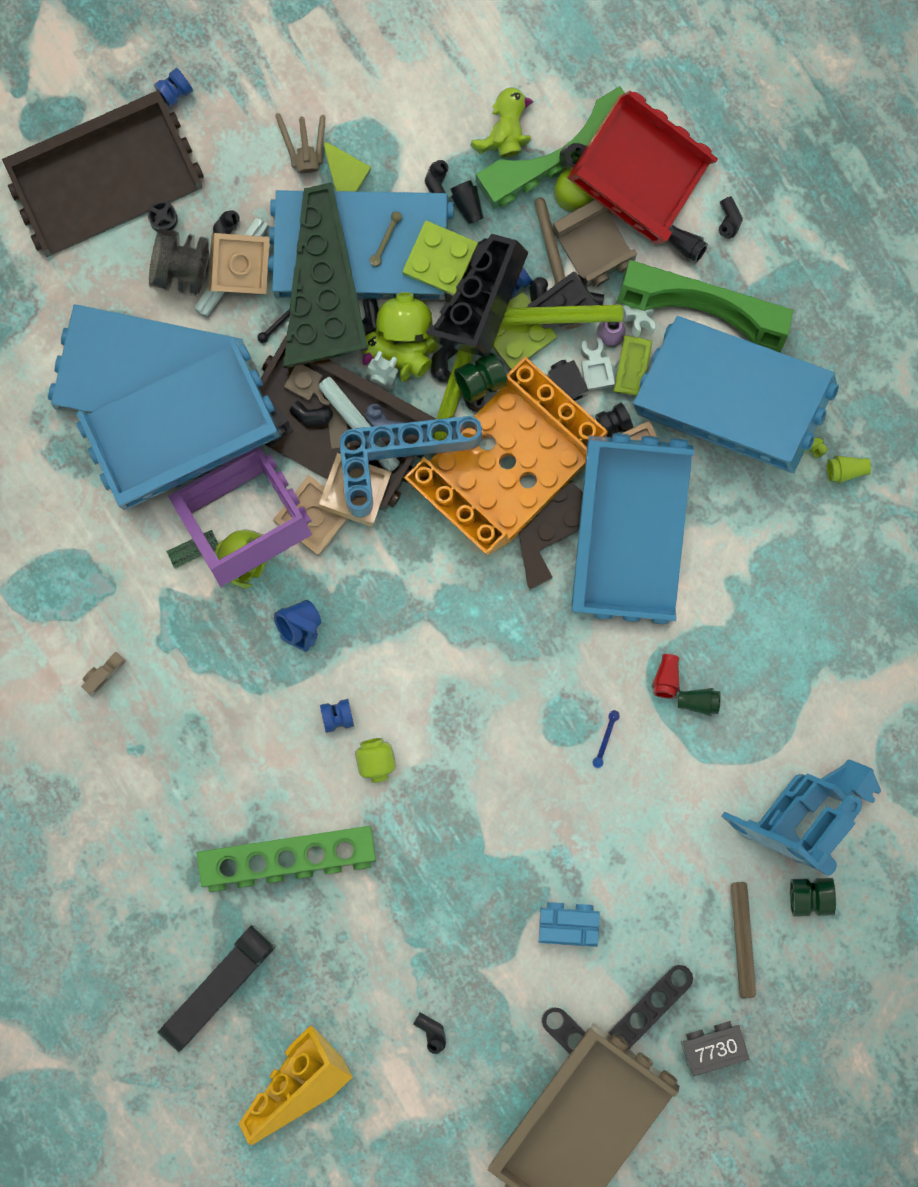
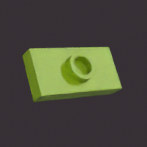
(632, 364)

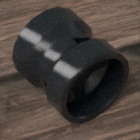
(615, 420)

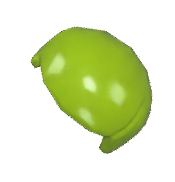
(568, 194)

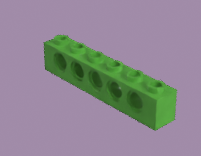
(211, 860)

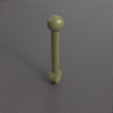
(375, 260)

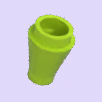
(847, 468)

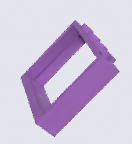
(221, 482)

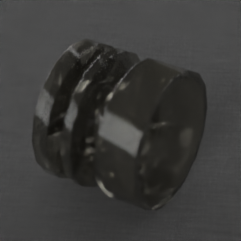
(179, 262)

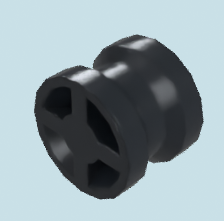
(160, 212)

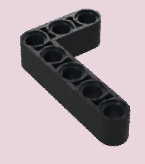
(217, 988)
(623, 1025)

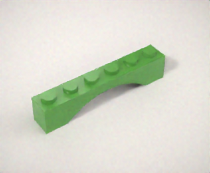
(508, 178)
(757, 319)

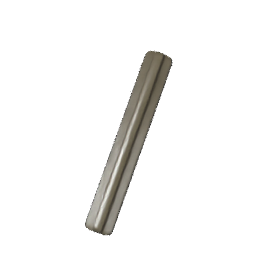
(743, 940)

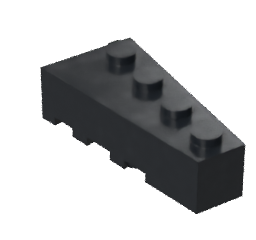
(482, 298)

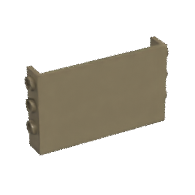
(586, 1117)

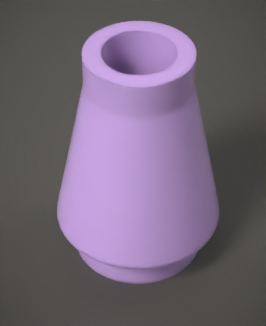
(611, 337)

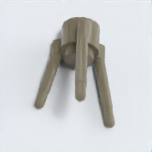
(306, 159)

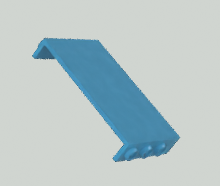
(364, 224)
(120, 353)
(735, 394)
(179, 426)
(631, 527)

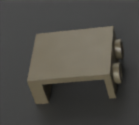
(593, 243)

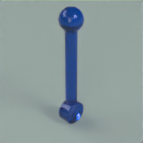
(613, 716)

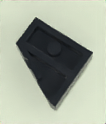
(567, 292)

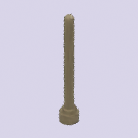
(551, 246)

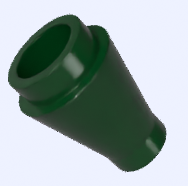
(700, 701)

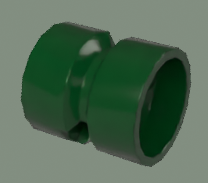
(478, 378)
(812, 897)

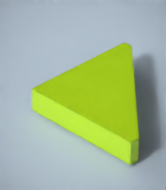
(345, 170)

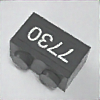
(714, 1049)

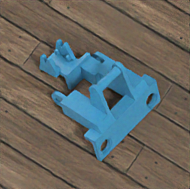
(804, 795)

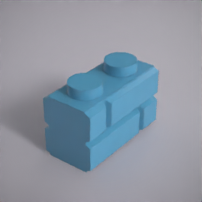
(569, 926)

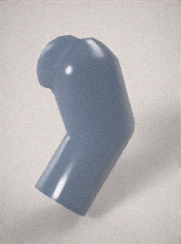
(376, 417)

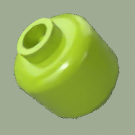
(375, 759)

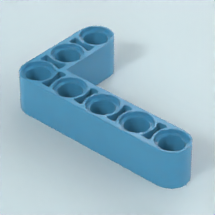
(398, 448)

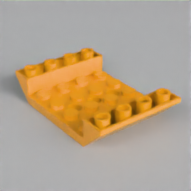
(530, 423)

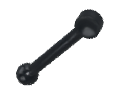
(263, 336)

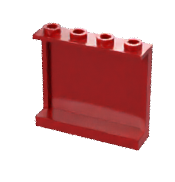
(641, 166)

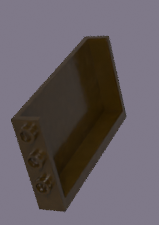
(102, 173)
(312, 445)

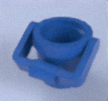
(298, 622)

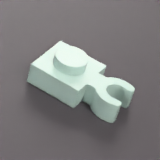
(639, 318)
(596, 370)
(382, 372)

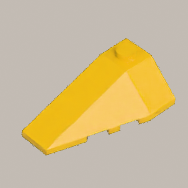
(303, 1082)

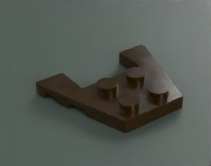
(552, 524)

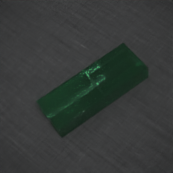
(189, 551)

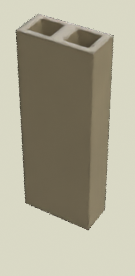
(337, 427)

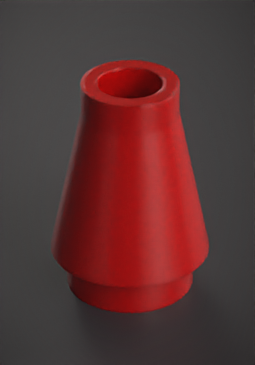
(666, 680)

